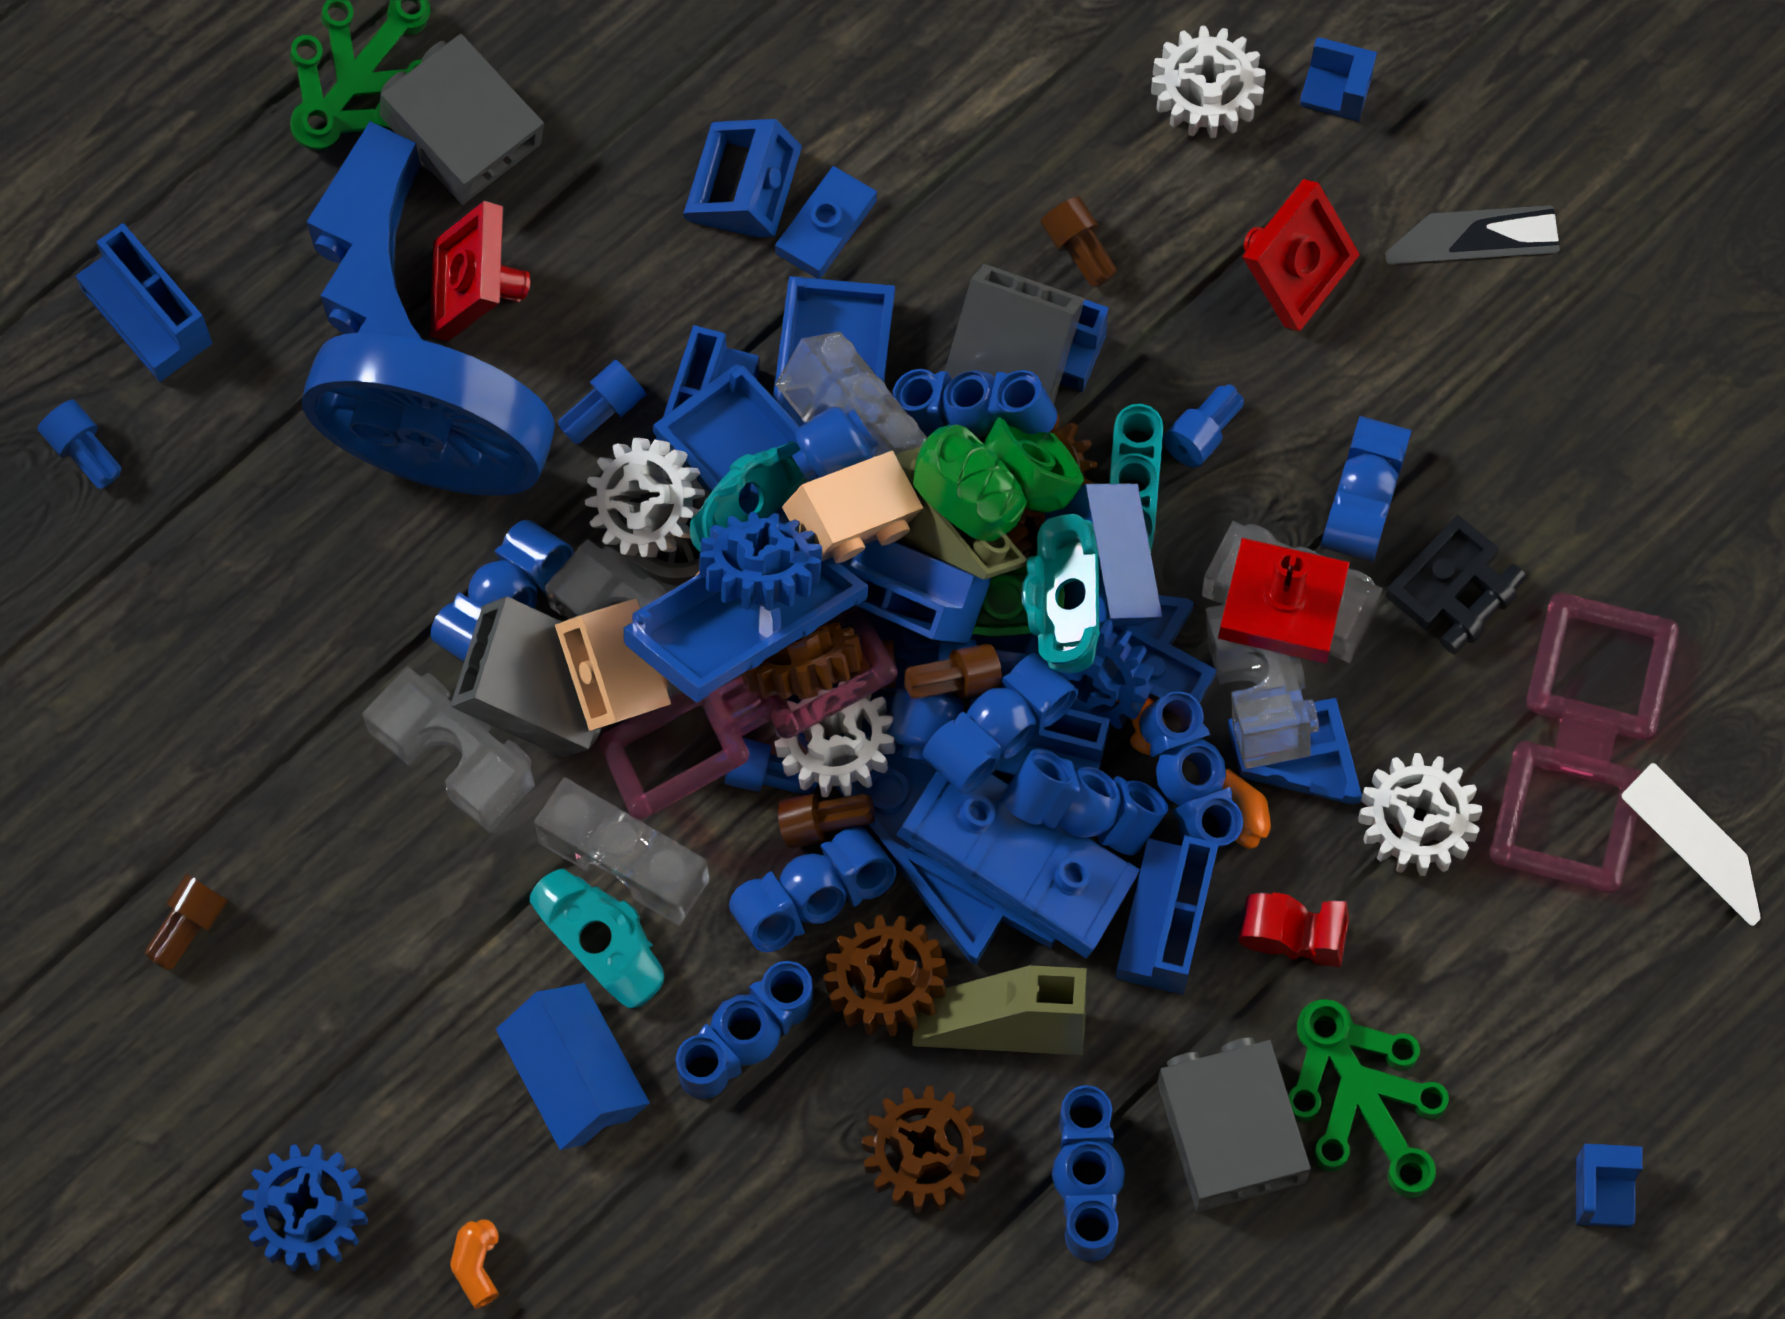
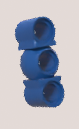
(976, 400)
(1366, 489)
(525, 566)
(999, 723)
(1190, 746)
(1084, 802)
(812, 889)
(731, 1053)
(1090, 1146)

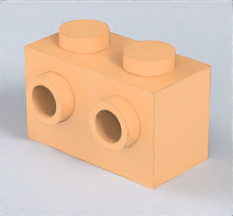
(856, 507)
(605, 672)

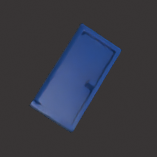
(830, 306)
(725, 423)
(709, 642)
(1037, 871)

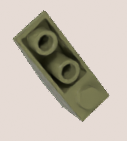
(947, 542)
(1011, 1011)

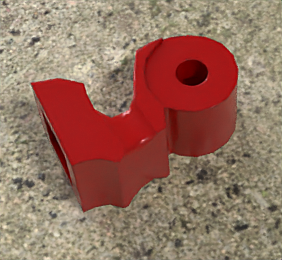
(1284, 926)

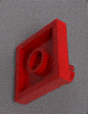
(1300, 254)
(470, 272)
(1283, 600)

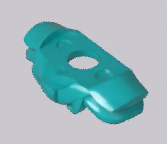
(772, 474)
(1064, 555)
(627, 964)

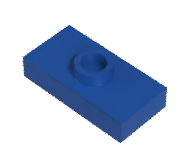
(826, 222)

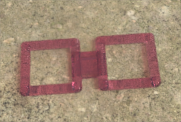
(735, 713)
(1583, 741)

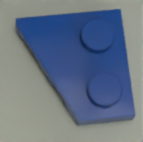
(1325, 773)

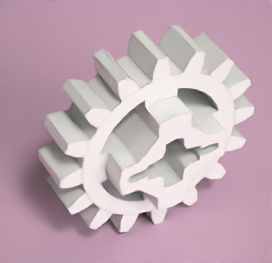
(1213, 59)
(640, 478)
(840, 758)
(1440, 821)

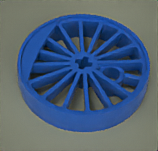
(428, 413)

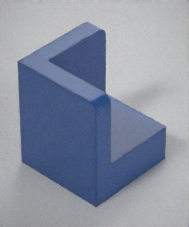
(1338, 79)
(1607, 1184)

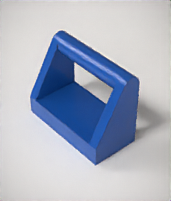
(762, 183)

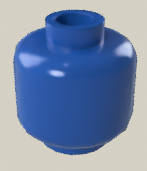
(832, 443)
(919, 719)

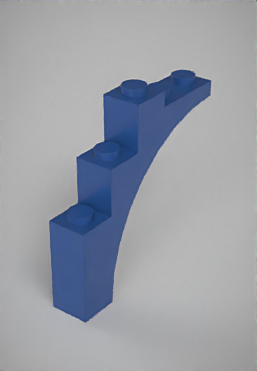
(359, 227)

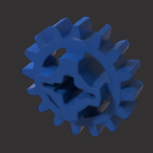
(760, 561)
(1116, 681)
(280, 1203)

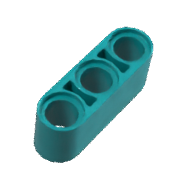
(1139, 460)

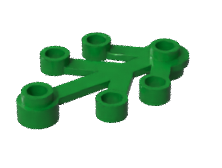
(352, 75)
(1361, 1089)

